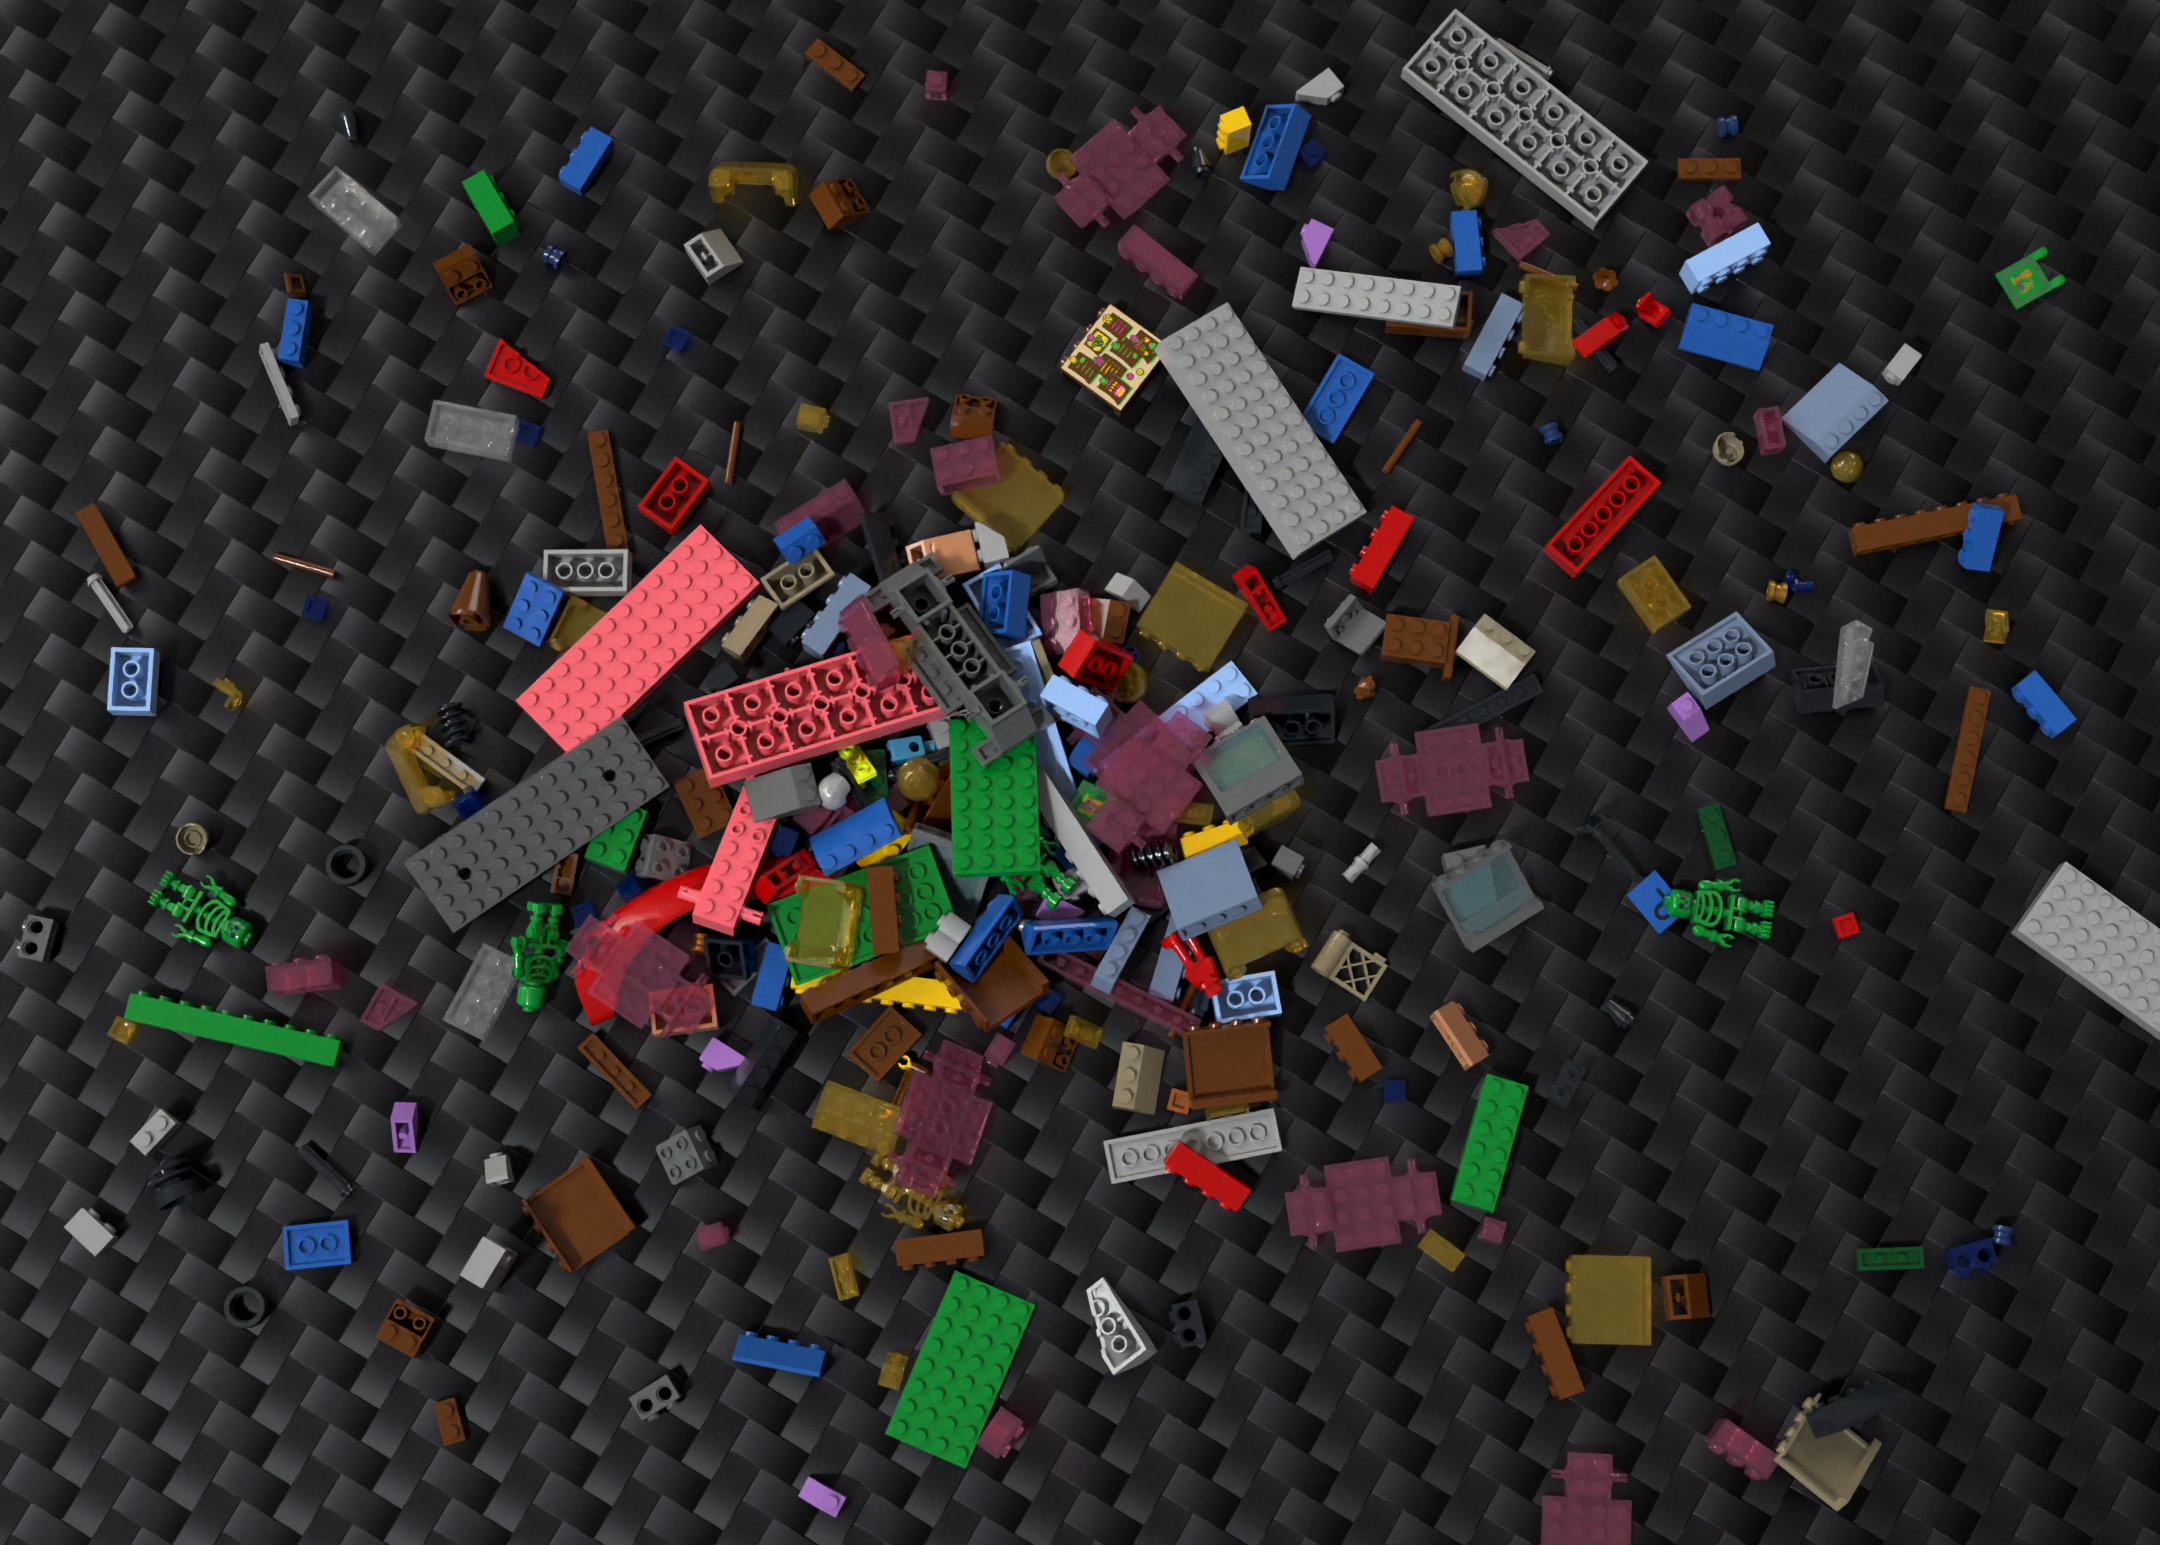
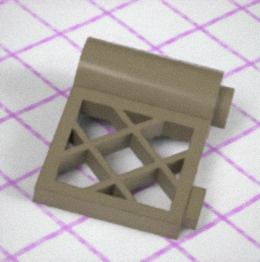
(1333, 957)

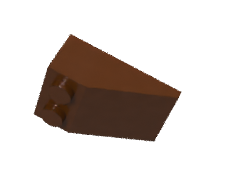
(1109, 619)

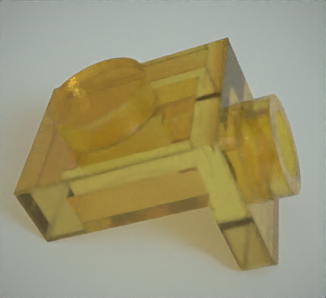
(1996, 626)
(227, 687)
(892, 1370)

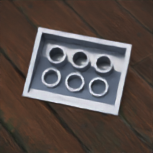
(1834, 411)
(1722, 660)

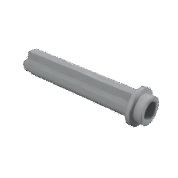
(1542, 70)
(106, 597)

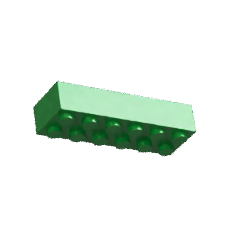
(1488, 1143)

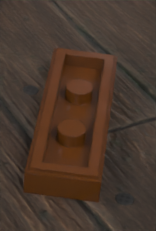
(1448, 667)

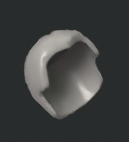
(833, 791)

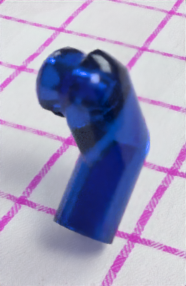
(1797, 585)

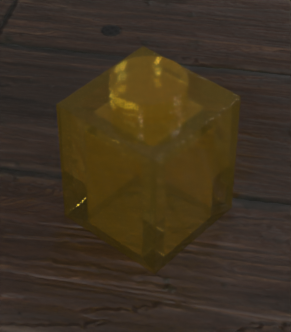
(812, 418)

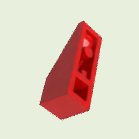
(1601, 334)
(1259, 597)
(783, 876)

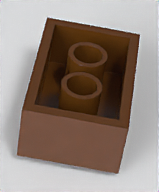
(1415, 641)

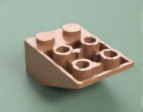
(953, 551)

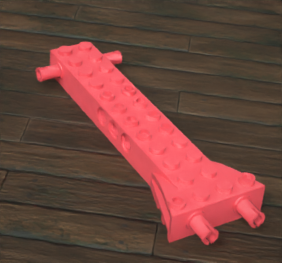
(734, 869)

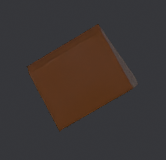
(294, 285)

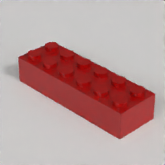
(1601, 516)

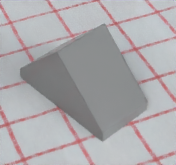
(1128, 591)

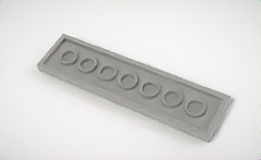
(1377, 297)
(1217, 1140)

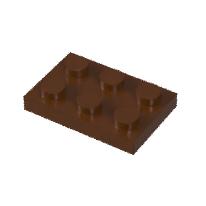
(705, 806)
(884, 1044)

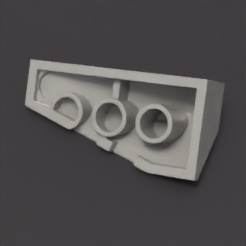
(1120, 1334)

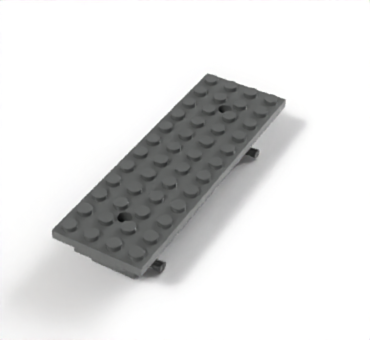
(536, 824)

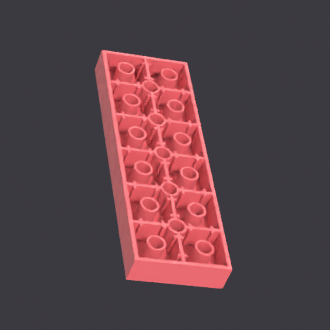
(640, 641)
(800, 717)

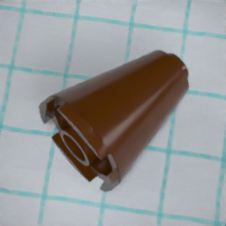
(472, 603)

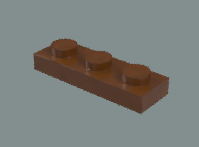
(835, 65)
(1709, 169)

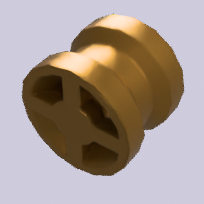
(1441, 250)
(1776, 591)
(698, 945)

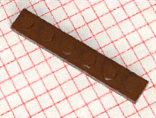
(607, 490)
(1967, 750)

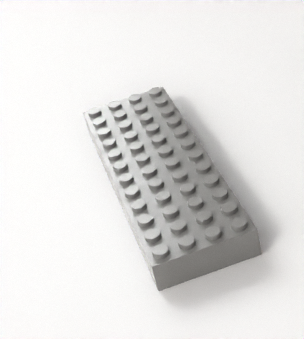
(1524, 119)
(1260, 430)
(2097, 943)

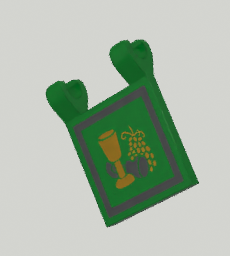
(2026, 281)
(1083, 793)

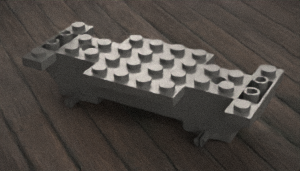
(959, 658)

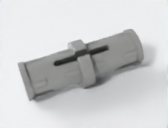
(1361, 862)

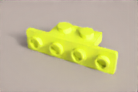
(857, 764)

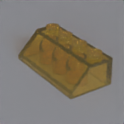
(857, 1118)

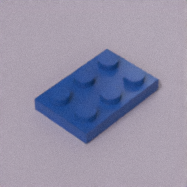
(534, 608)
(317, 1245)

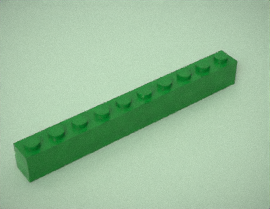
(234, 1030)

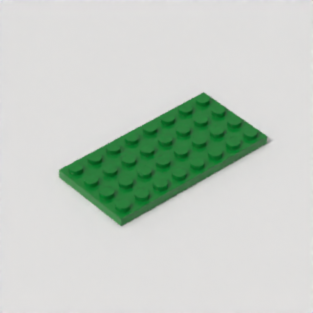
(993, 807)
(921, 906)
(960, 1369)

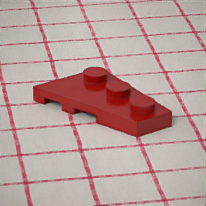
(513, 371)

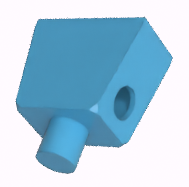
(898, 750)

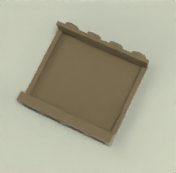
(1828, 1464)

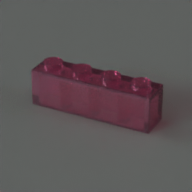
(1157, 262)

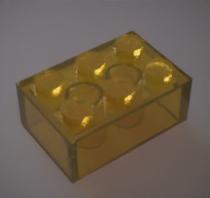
(1653, 594)

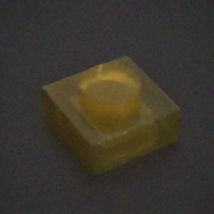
(122, 1030)

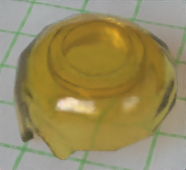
(1058, 161)
(1847, 466)

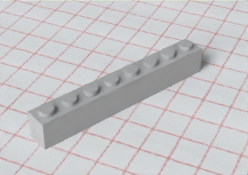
(1080, 846)

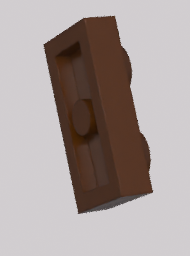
(449, 1421)

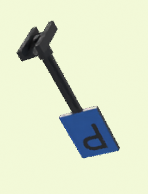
(1648, 892)

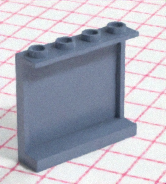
(1209, 890)

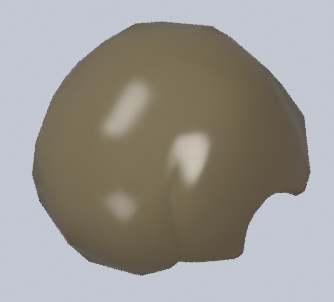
(1728, 449)
(192, 838)

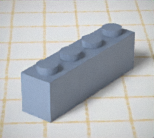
(1492, 337)
(1120, 950)
(1168, 970)

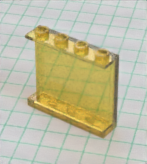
(1015, 505)
(1191, 617)
(1608, 1300)

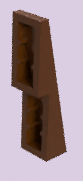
(106, 545)
(565, 873)

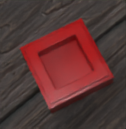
(1846, 925)

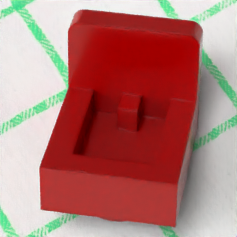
(1652, 311)

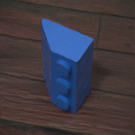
(1005, 603)

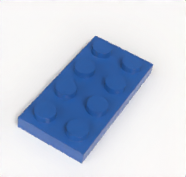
(1337, 398)

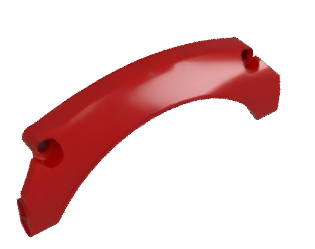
(655, 910)

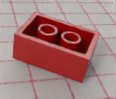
(674, 496)
(1095, 661)

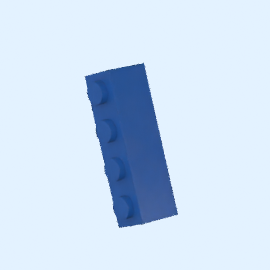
(1275, 146)
(1725, 336)
(855, 837)
(1068, 935)
(986, 937)
(780, 1355)

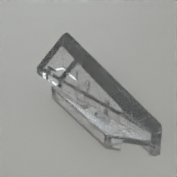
(1852, 663)

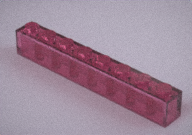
(1122, 994)

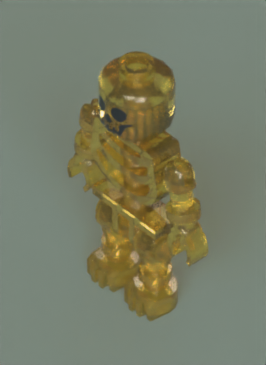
(946, 1213)

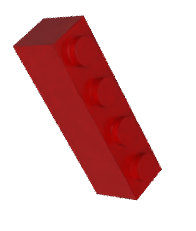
(1381, 549)
(1207, 1175)

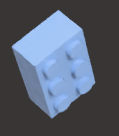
(133, 681)
(1076, 706)
(1247, 998)

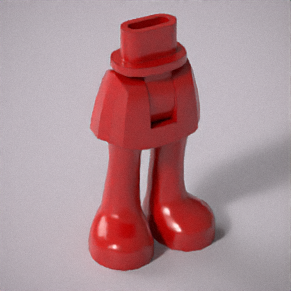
(1201, 974)

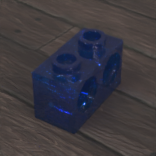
(468, 802)
(784, 839)
(1970, 1253)

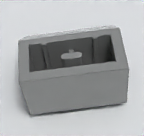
(713, 255)
(991, 546)
(939, 731)

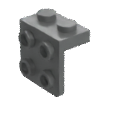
(1034, 564)
(1354, 626)
(662, 857)
(686, 1154)

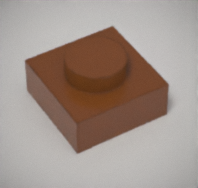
(1178, 1101)

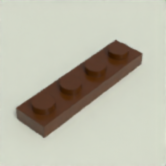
(615, 1071)

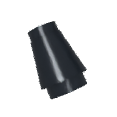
(350, 125)
(1200, 163)
(1199, 1004)
(1620, 1014)

